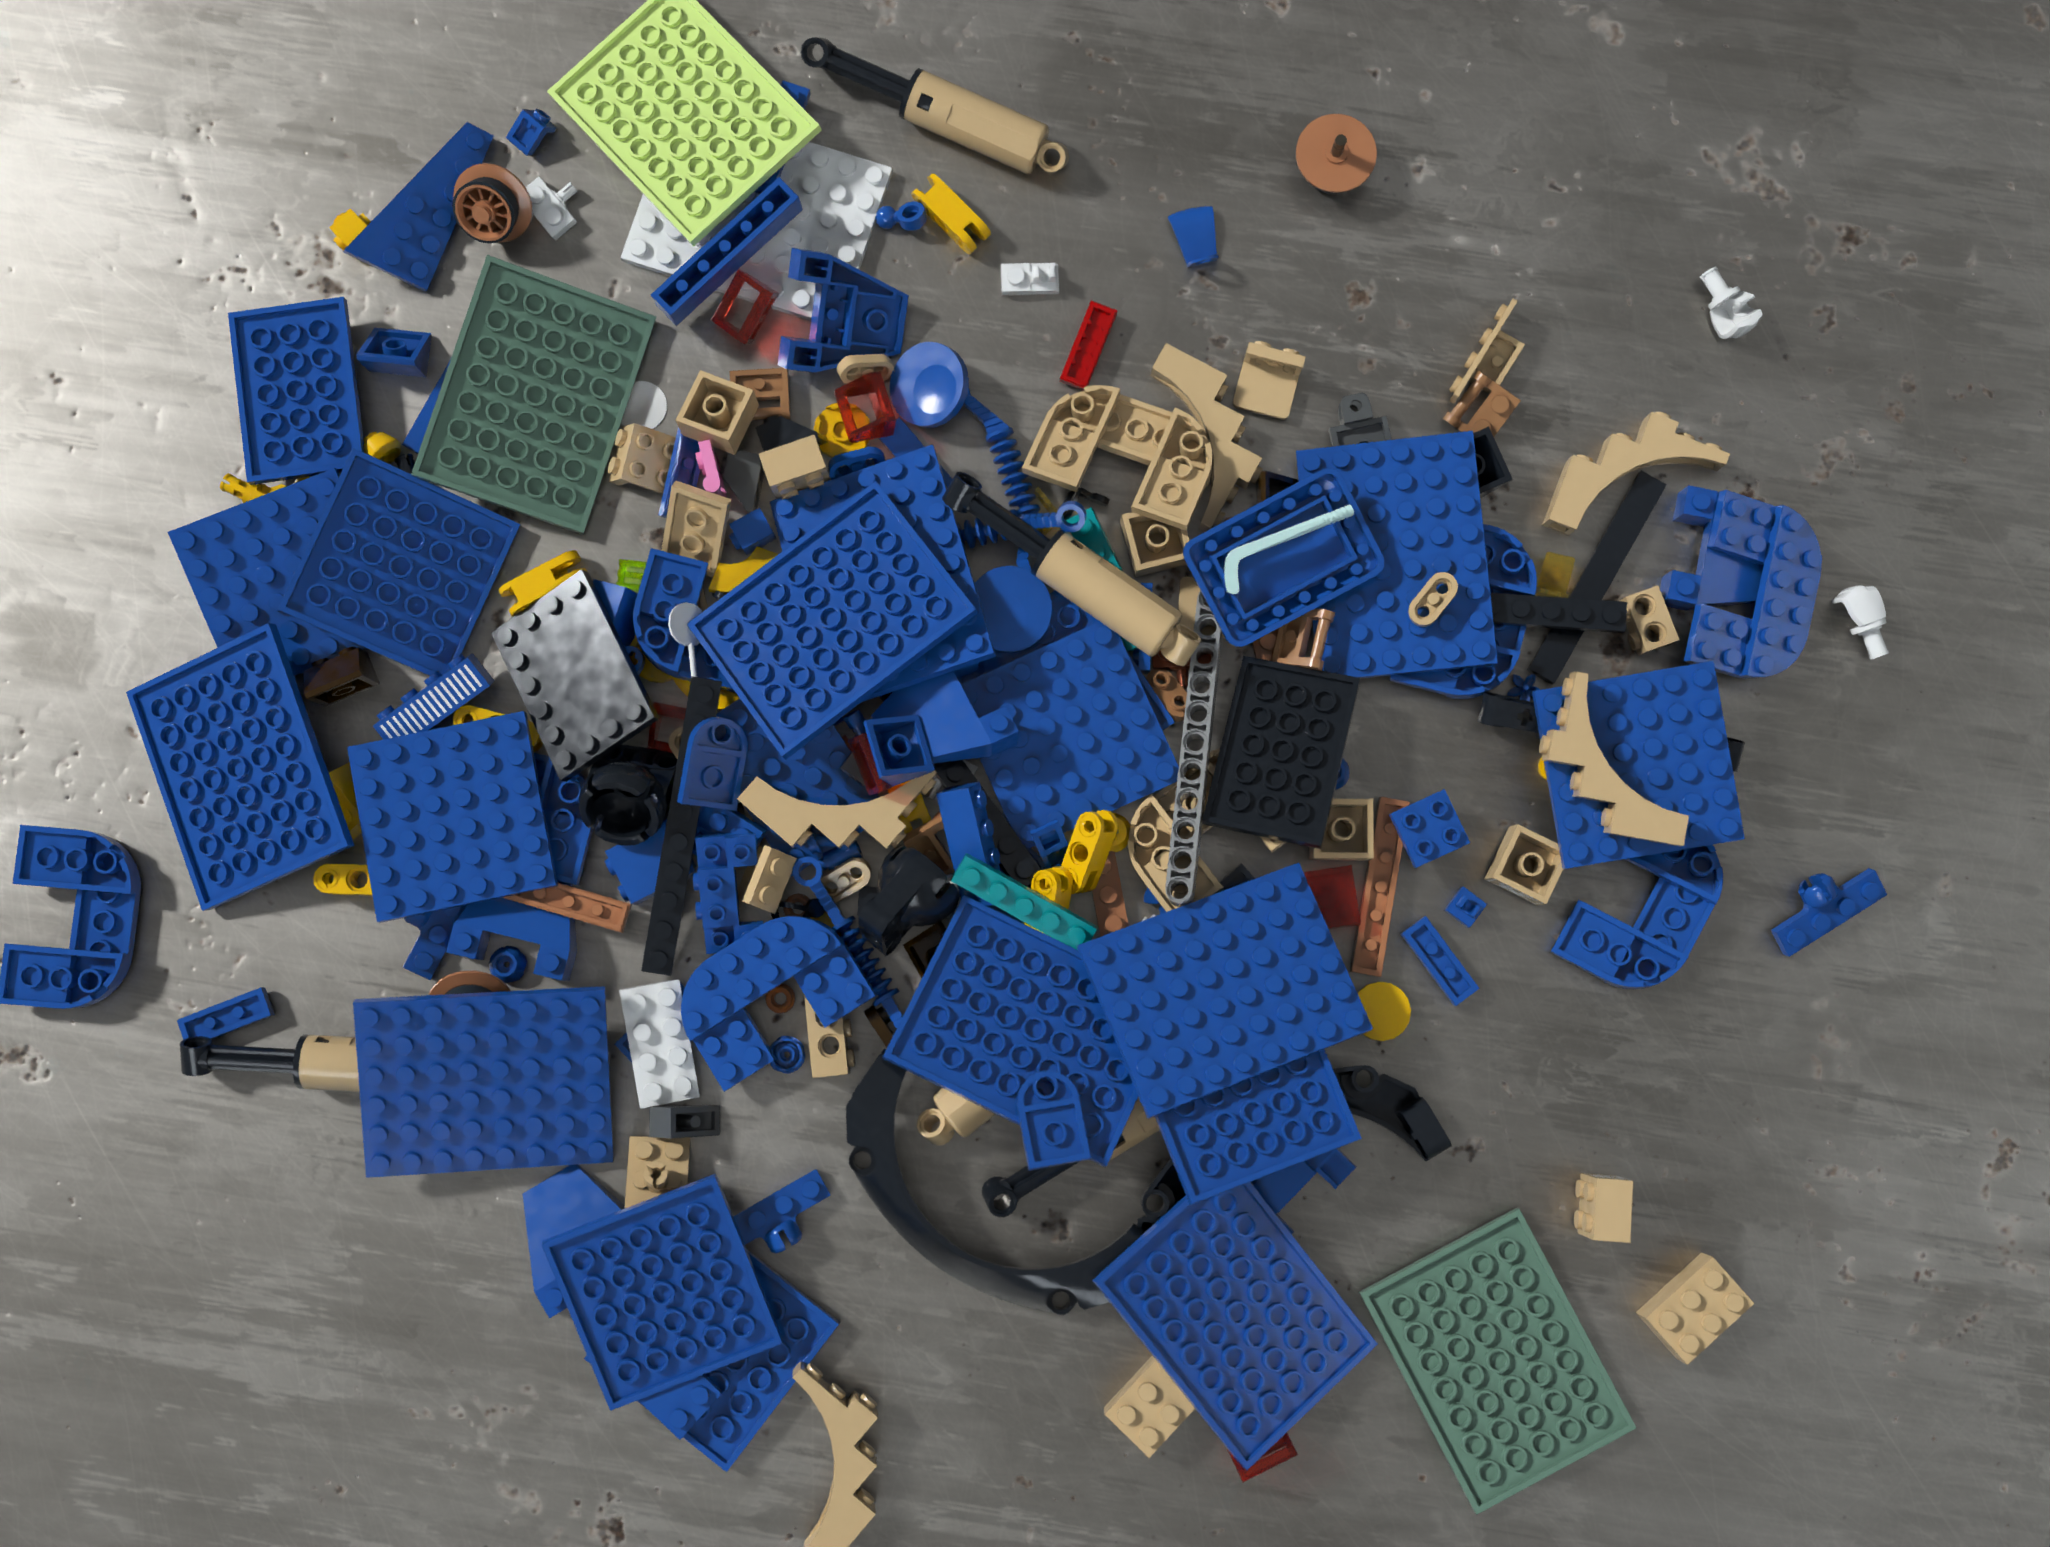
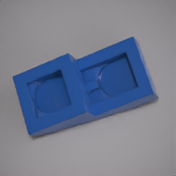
(1050, 843)

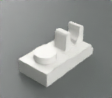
(1029, 278)

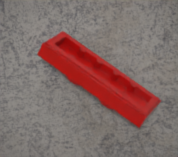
(1088, 345)

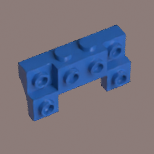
(718, 886)
(1283, 1185)

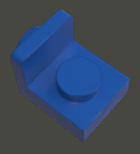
(530, 130)

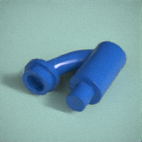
(834, 856)

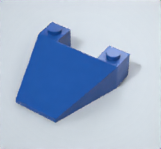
(848, 314)
(1719, 577)
(949, 719)
(520, 921)
(556, 1207)

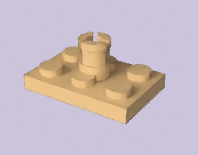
(696, 524)
(655, 1167)

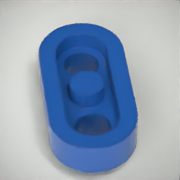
(854, 461)

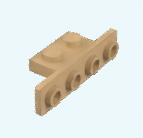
(1494, 358)

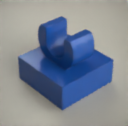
(1465, 907)

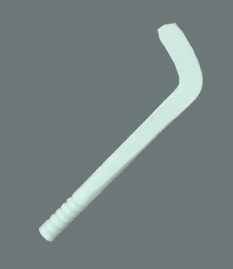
(1235, 555)

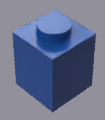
(751, 532)

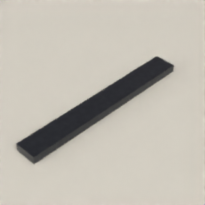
(1600, 571)

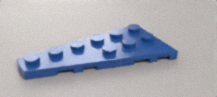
(419, 220)

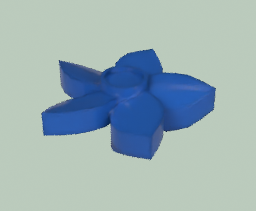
(1523, 688)

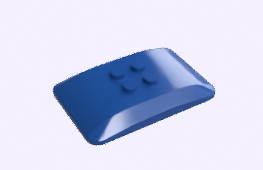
(1293, 575)

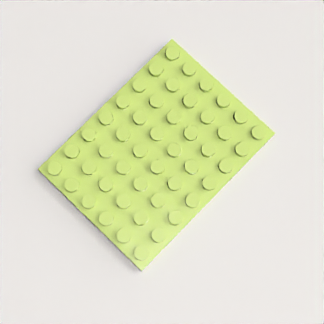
(684, 113)

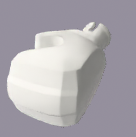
(1729, 307)
(1869, 613)

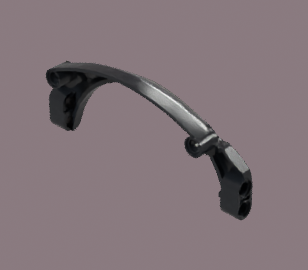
(1382, 1102)
(871, 1130)

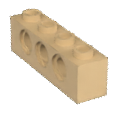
(822, 1062)

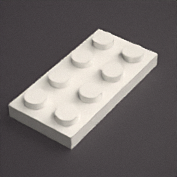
(659, 1044)

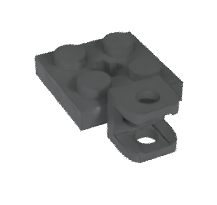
(1358, 425)

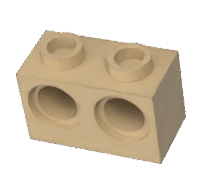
(1655, 618)

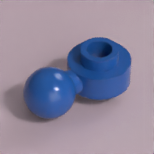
(910, 216)

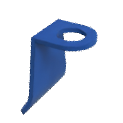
(1195, 234)

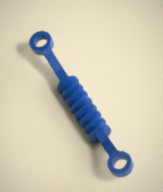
(998, 432)
(1036, 520)
(842, 926)

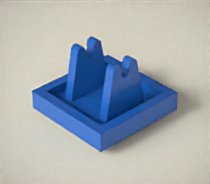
(1429, 828)

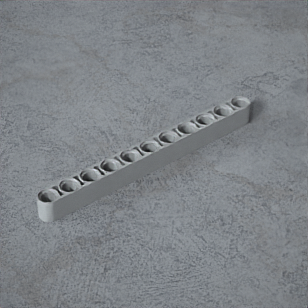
(1194, 759)

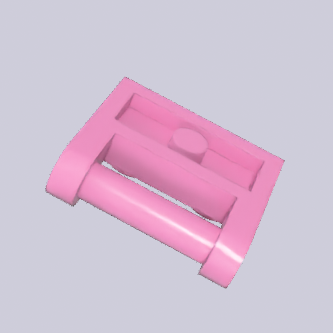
(710, 468)

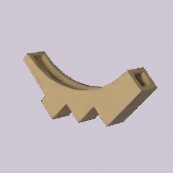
(1198, 388)
(1654, 445)
(1595, 780)
(794, 817)
(846, 1421)

